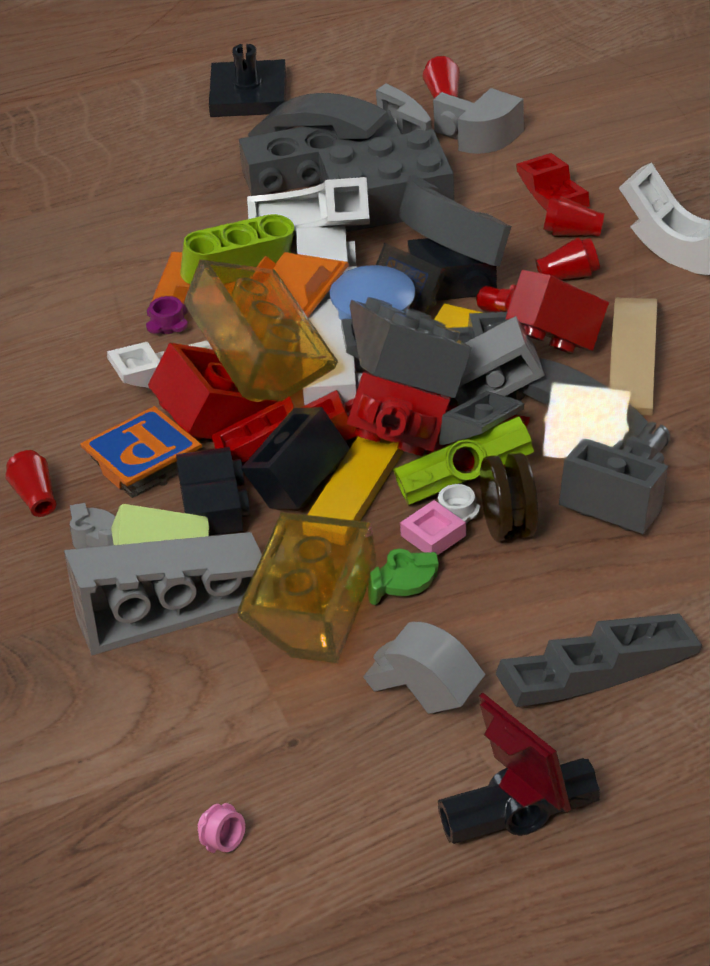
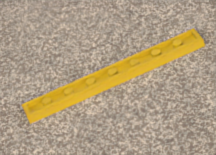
(367, 461)

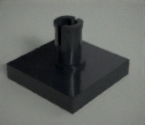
(246, 85)

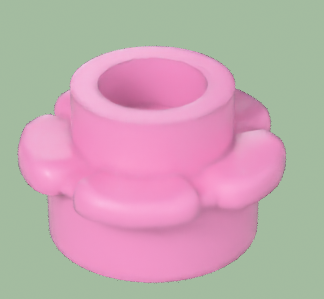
(221, 828)

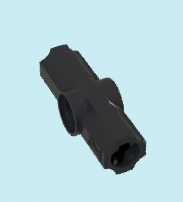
(492, 809)

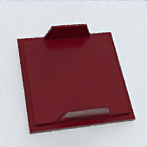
(531, 762)

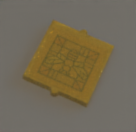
(585, 413)

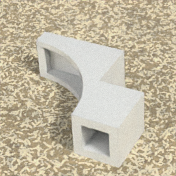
(327, 204)

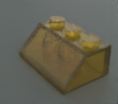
(310, 584)

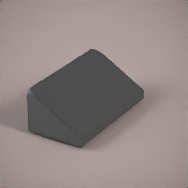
(477, 416)

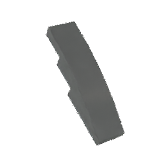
(610, 656)

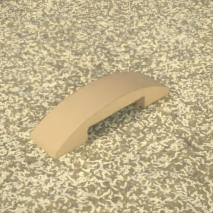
(634, 350)

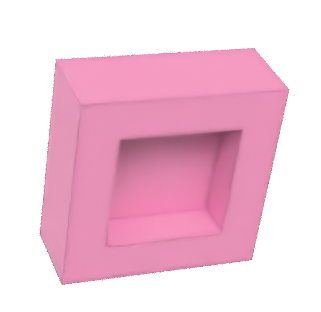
(433, 528)

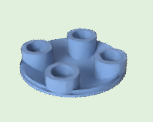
(374, 282)

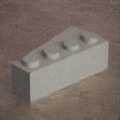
(158, 586)

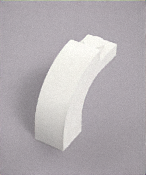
(665, 224)

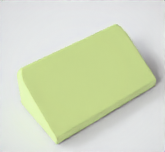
(147, 524)

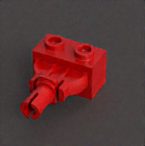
(549, 309)
(397, 413)

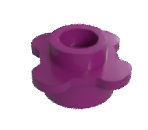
(166, 315)

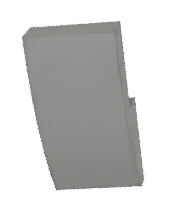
(405, 110)

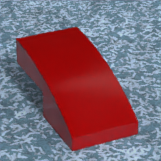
(550, 178)

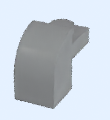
(480, 126)
(430, 664)

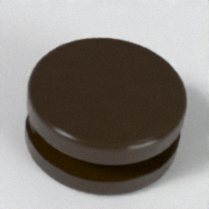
(509, 496)

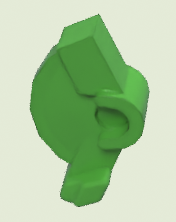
(402, 574)

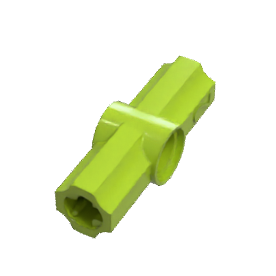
(436, 470)

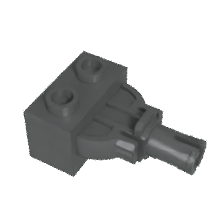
(616, 481)

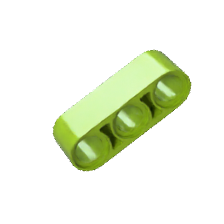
(238, 243)

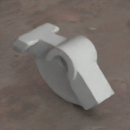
(90, 526)

